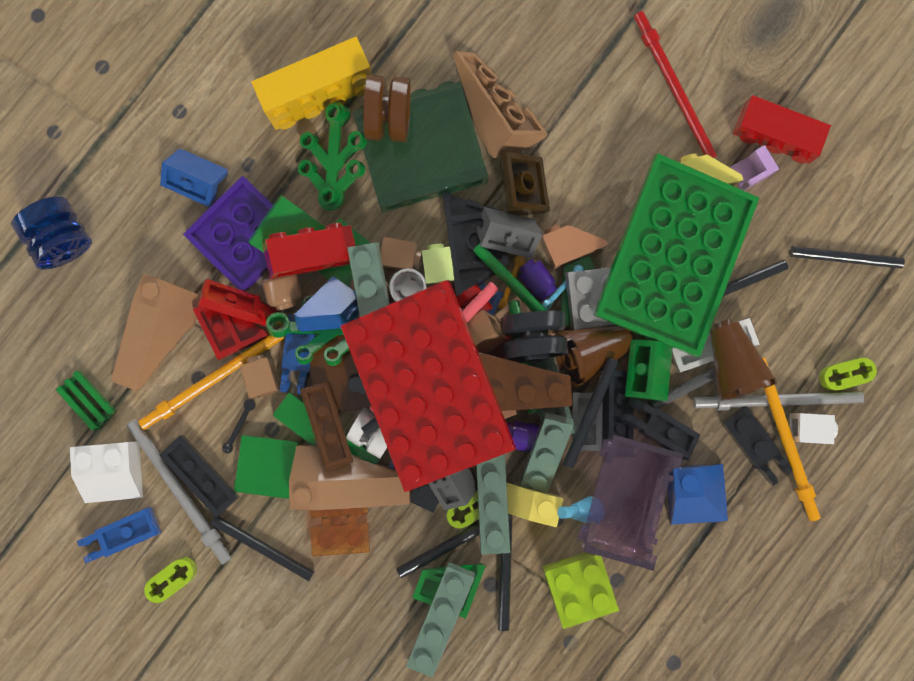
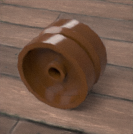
(384, 108)

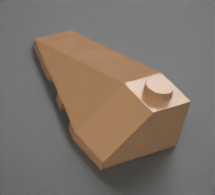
(497, 117)
(153, 327)
(342, 488)

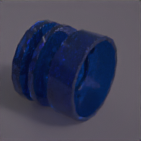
(51, 232)

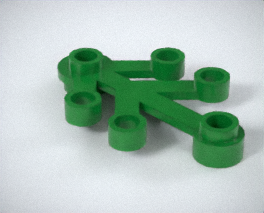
(334, 159)
(315, 344)

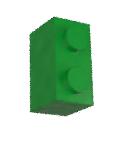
(649, 370)

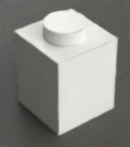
(813, 428)

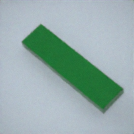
(294, 416)

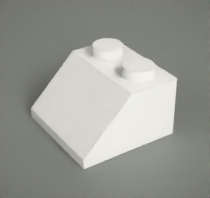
(107, 471)

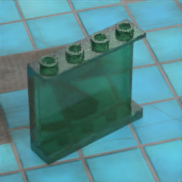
(438, 154)

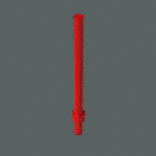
(651, 39)

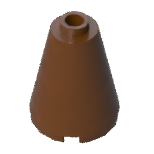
(590, 350)
(737, 362)

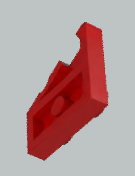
(227, 333)

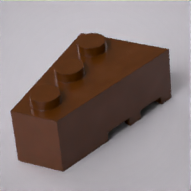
(526, 386)

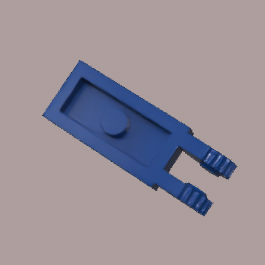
(289, 360)
(122, 534)

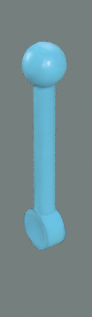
(548, 302)

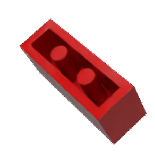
(781, 130)
(308, 250)

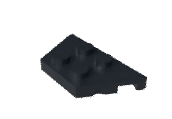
(462, 224)

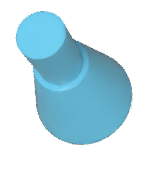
(577, 511)

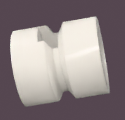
(406, 283)
(374, 443)

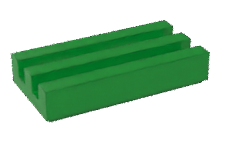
(70, 384)

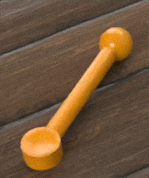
(518, 261)

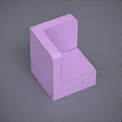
(755, 168)

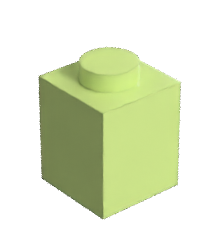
(437, 264)

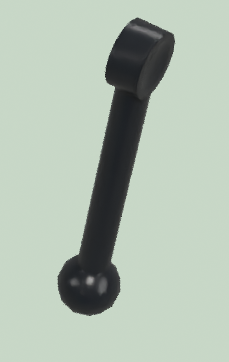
(249, 405)

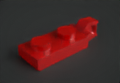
(235, 302)

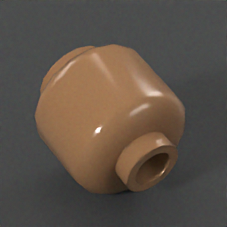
(282, 291)

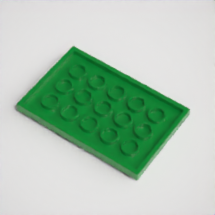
(676, 255)

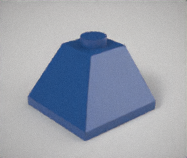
(697, 494)

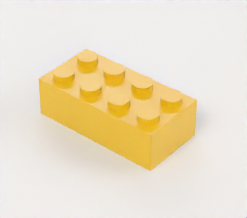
(313, 84)

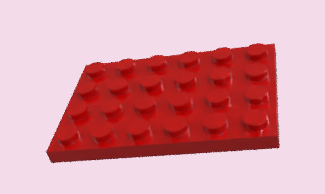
(428, 386)

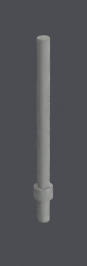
(786, 399)
(210, 536)

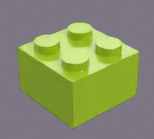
(580, 589)

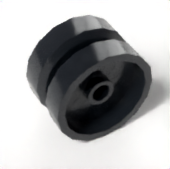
(534, 339)

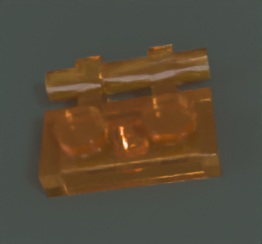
(340, 538)

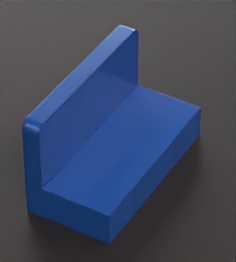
(192, 176)

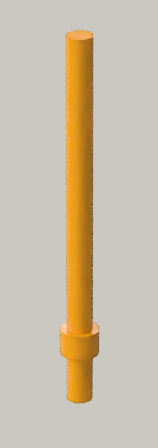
(167, 408)
(804, 490)

